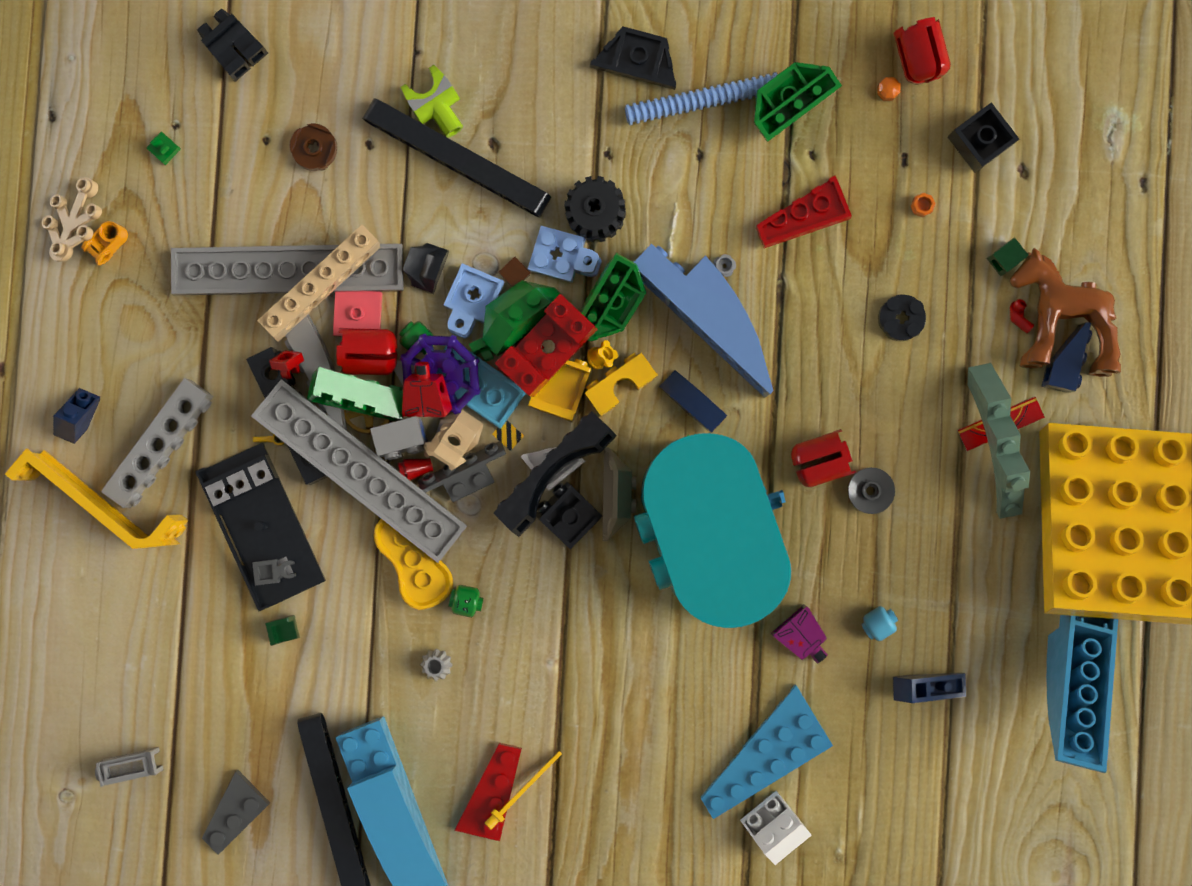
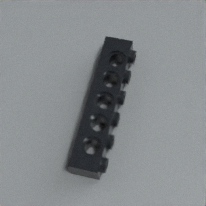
(260, 368)

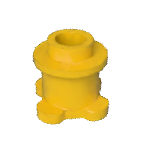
(602, 356)

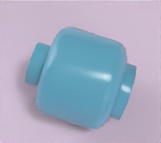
(879, 623)

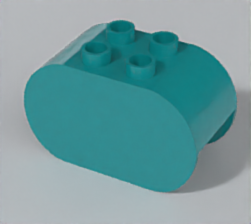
(713, 531)

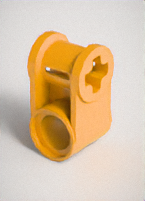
(101, 244)

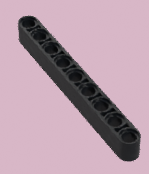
(457, 157)
(332, 801)

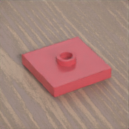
(357, 310)

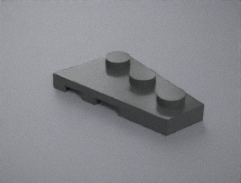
(234, 813)

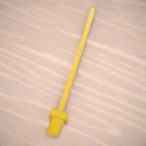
(497, 816)

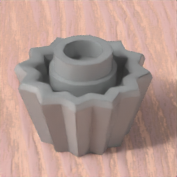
(436, 664)

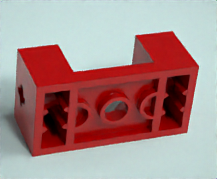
(527, 361)

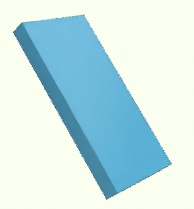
(498, 393)

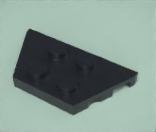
(637, 57)

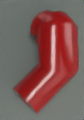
(1017, 316)

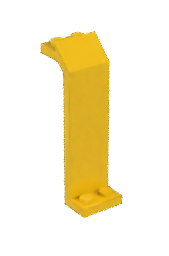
(32, 465)

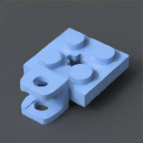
(573, 258)
(465, 309)

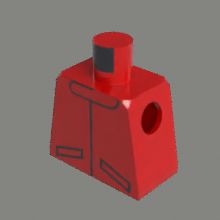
(425, 394)

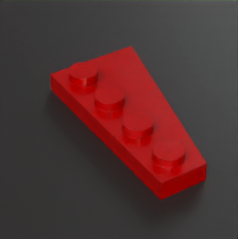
(813, 212)
(491, 793)

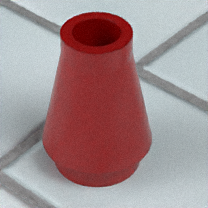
(415, 467)

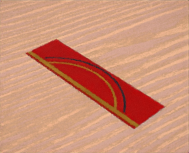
(1021, 414)

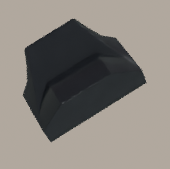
(425, 266)

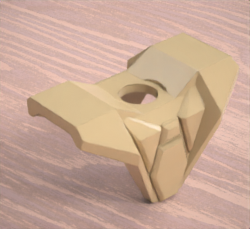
(464, 429)

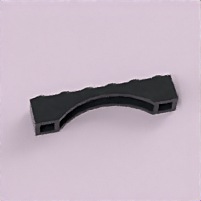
(521, 506)

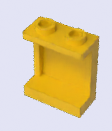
(563, 391)

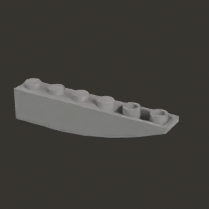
(306, 339)

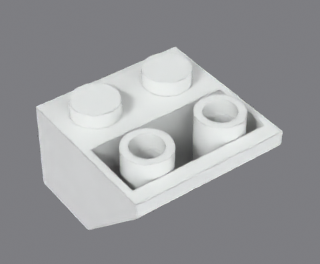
(775, 828)

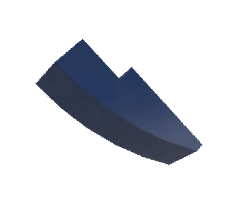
(693, 401)

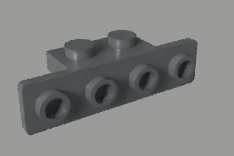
(468, 476)

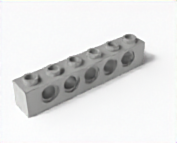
(117, 487)

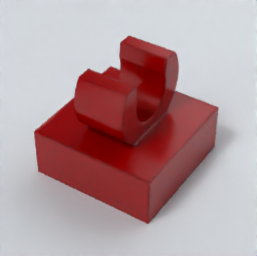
(287, 362)

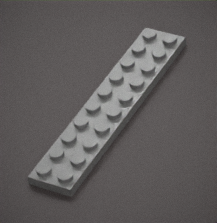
(275, 269)
(359, 470)

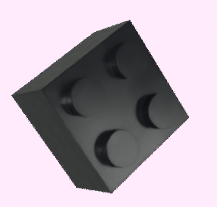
(983, 137)

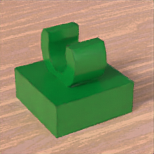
(163, 148)
(480, 347)

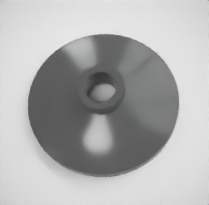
(883, 490)

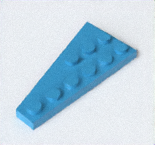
(774, 750)

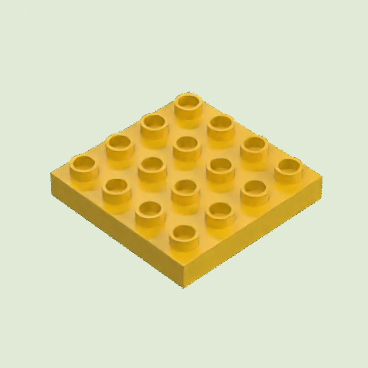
(1116, 523)

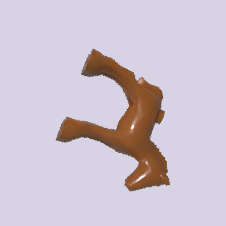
(1068, 302)

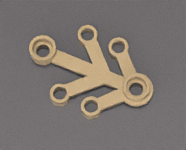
(63, 245)

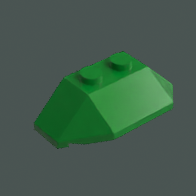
(792, 96)
(614, 297)
(515, 314)

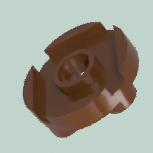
(308, 135)

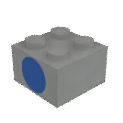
(399, 437)

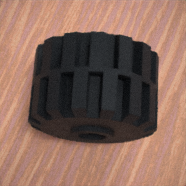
(601, 222)

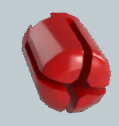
(922, 51)
(367, 351)
(818, 448)

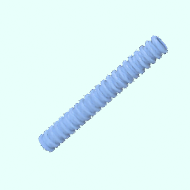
(695, 99)

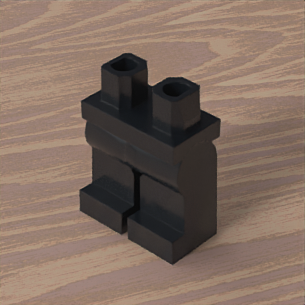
(226, 38)

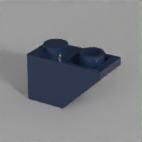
(75, 416)

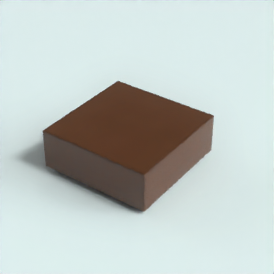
(514, 272)

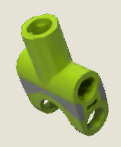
(436, 103)

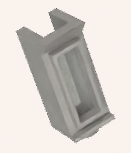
(127, 767)

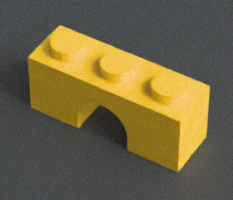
(635, 370)

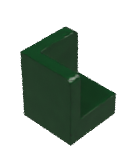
(1007, 256)
(282, 630)

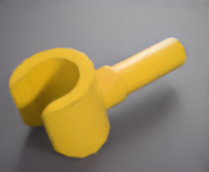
(270, 439)

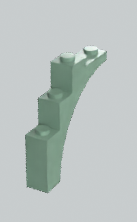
(1003, 439)

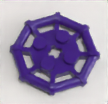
(449, 364)

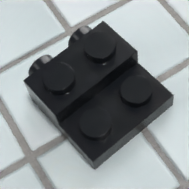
(567, 514)

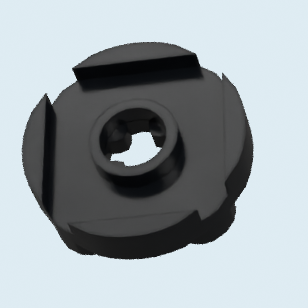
(913, 310)

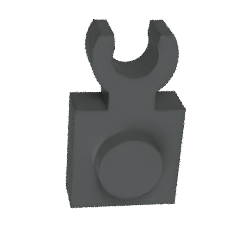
(269, 571)

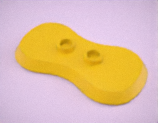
(420, 578)

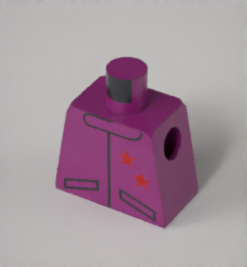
(802, 635)

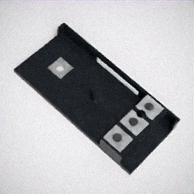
(260, 524)

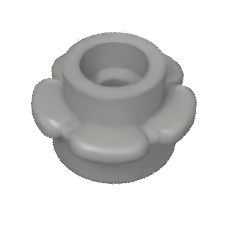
(725, 259)

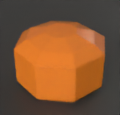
(888, 89)
(923, 205)

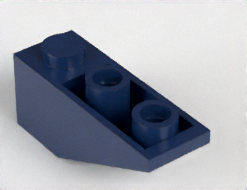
(1066, 364)

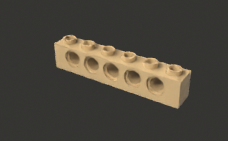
(319, 283)

